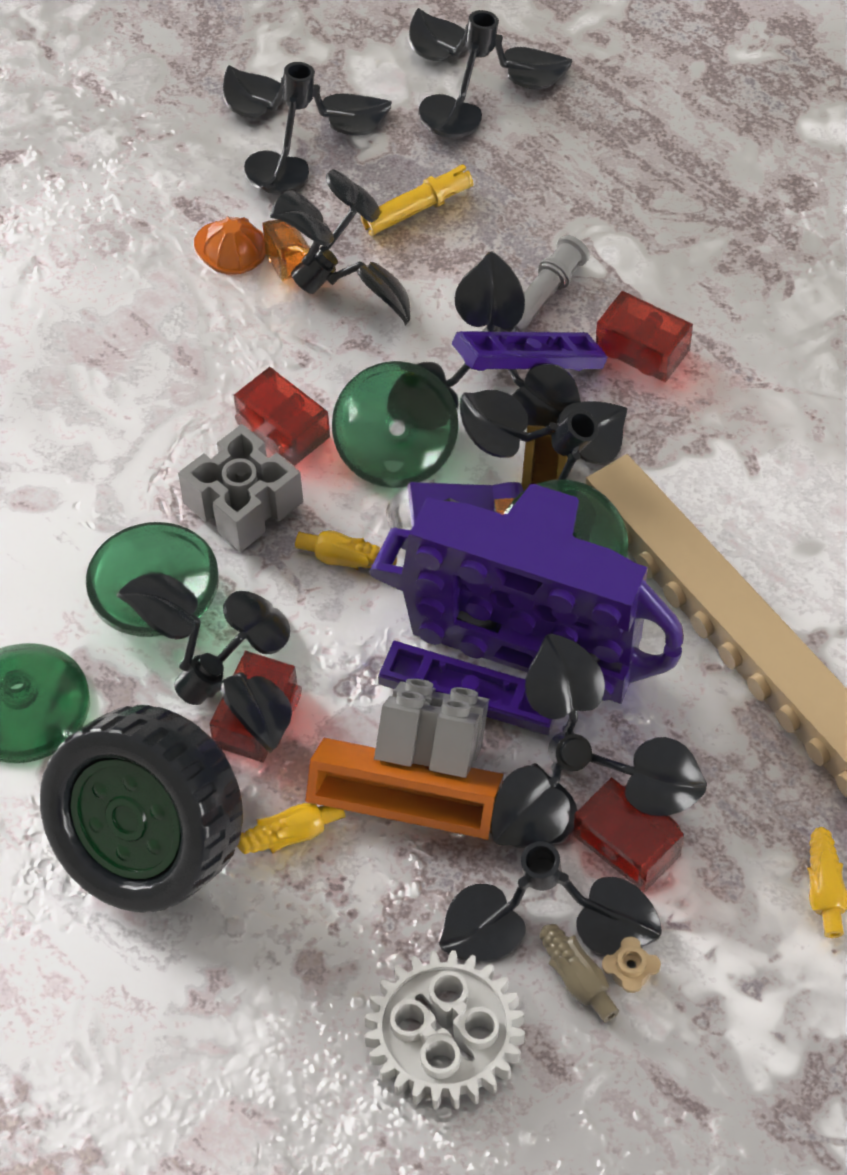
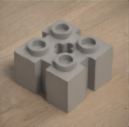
(241, 487)
(432, 727)

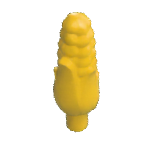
(338, 549)
(288, 827)
(826, 881)

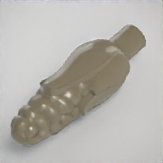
(578, 971)

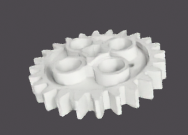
(408, 1053)

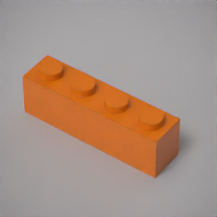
(352, 780)

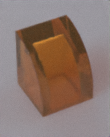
(284, 247)

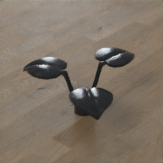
(439, 38)
(254, 94)
(320, 262)
(495, 298)
(582, 430)
(560, 683)
(256, 701)
(487, 927)

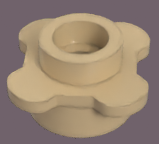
(631, 978)

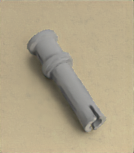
(552, 275)

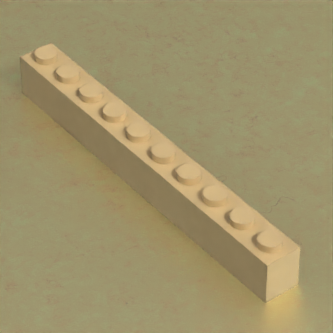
(731, 615)

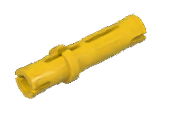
(429, 194)

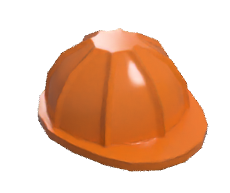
(230, 245)

